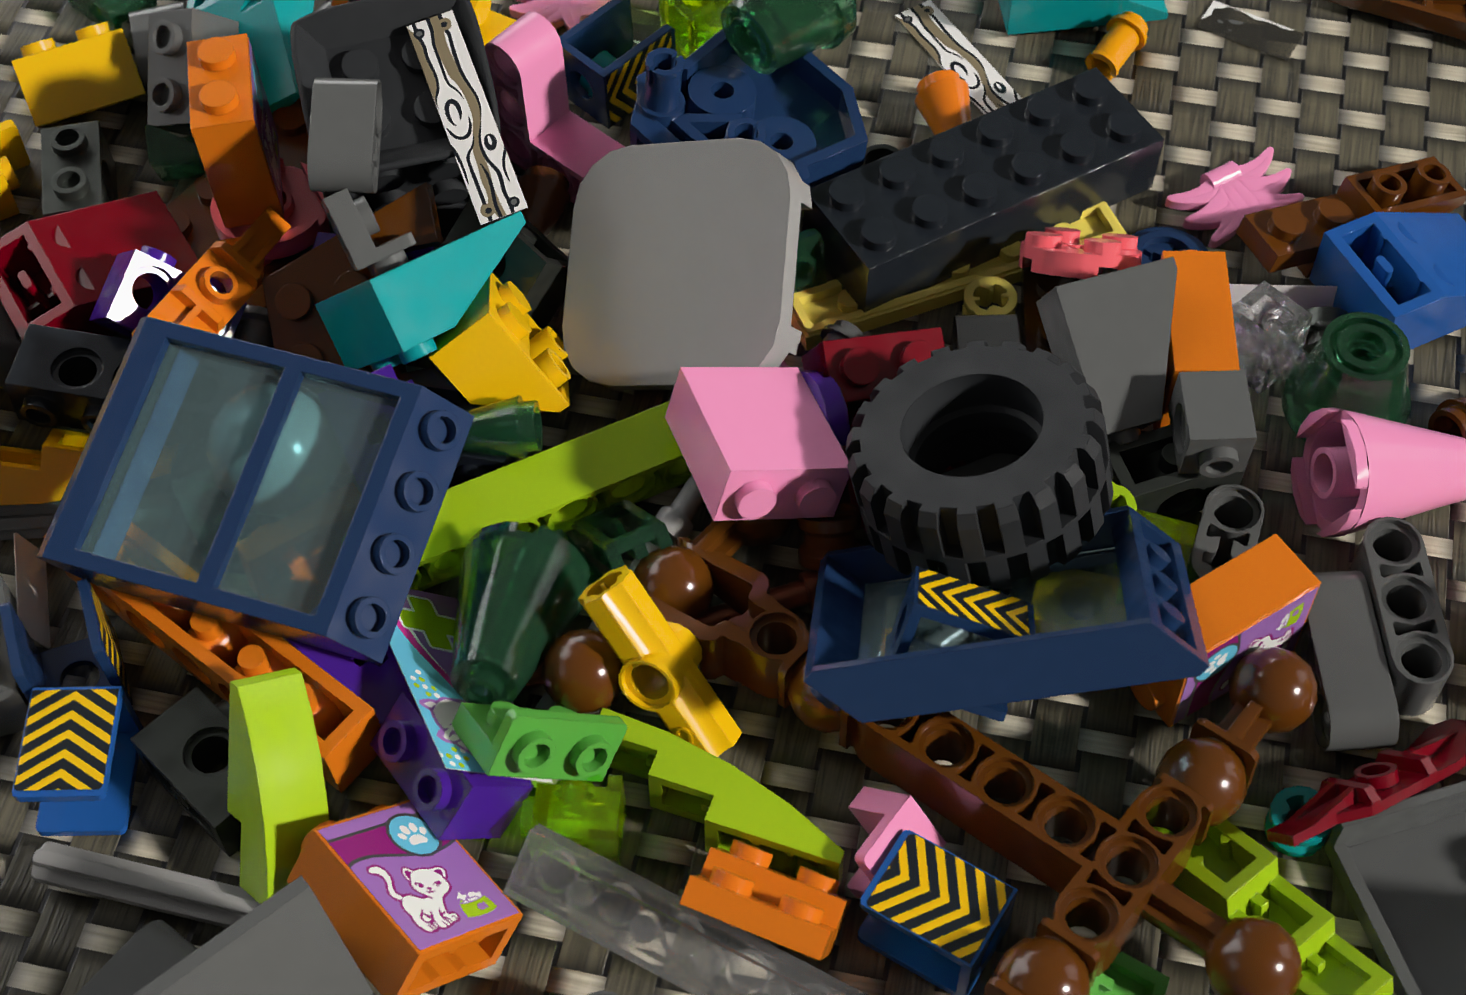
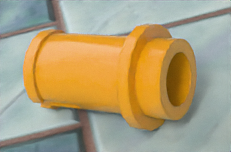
(1124, 35)

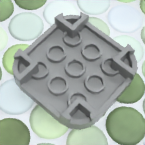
(682, 262)

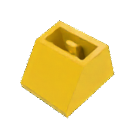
(78, 75)
(503, 352)

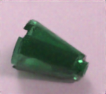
(511, 605)

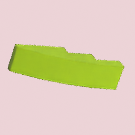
(723, 799)
(1242, 879)

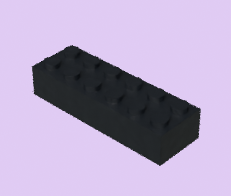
(981, 188)

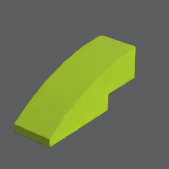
(273, 776)

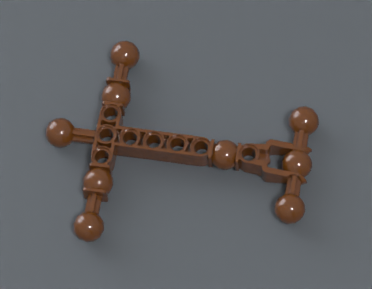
(1194, 784)

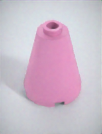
(1372, 470)

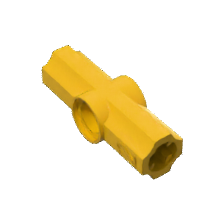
(658, 662)

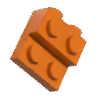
(752, 896)

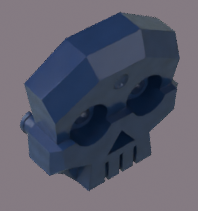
(720, 97)

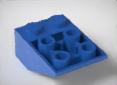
(1400, 269)

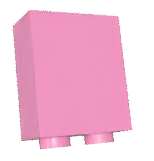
(757, 443)

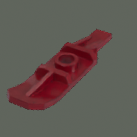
(1378, 785)

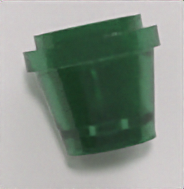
(782, 31)
(1355, 368)

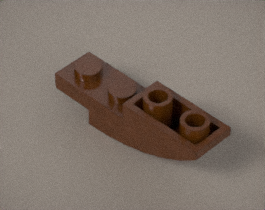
(1293, 232)

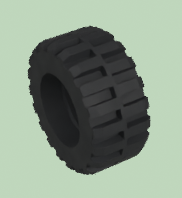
(972, 405)

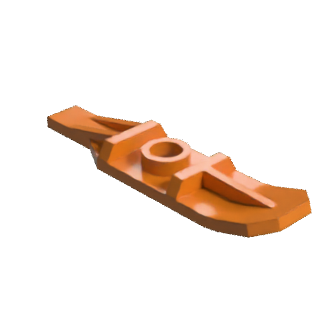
(233, 262)

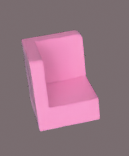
(884, 818)

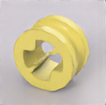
(988, 290)

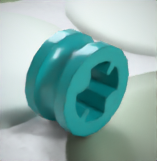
(1293, 799)

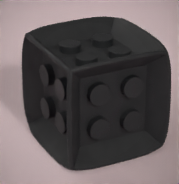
(373, 43)

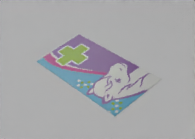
(424, 654)

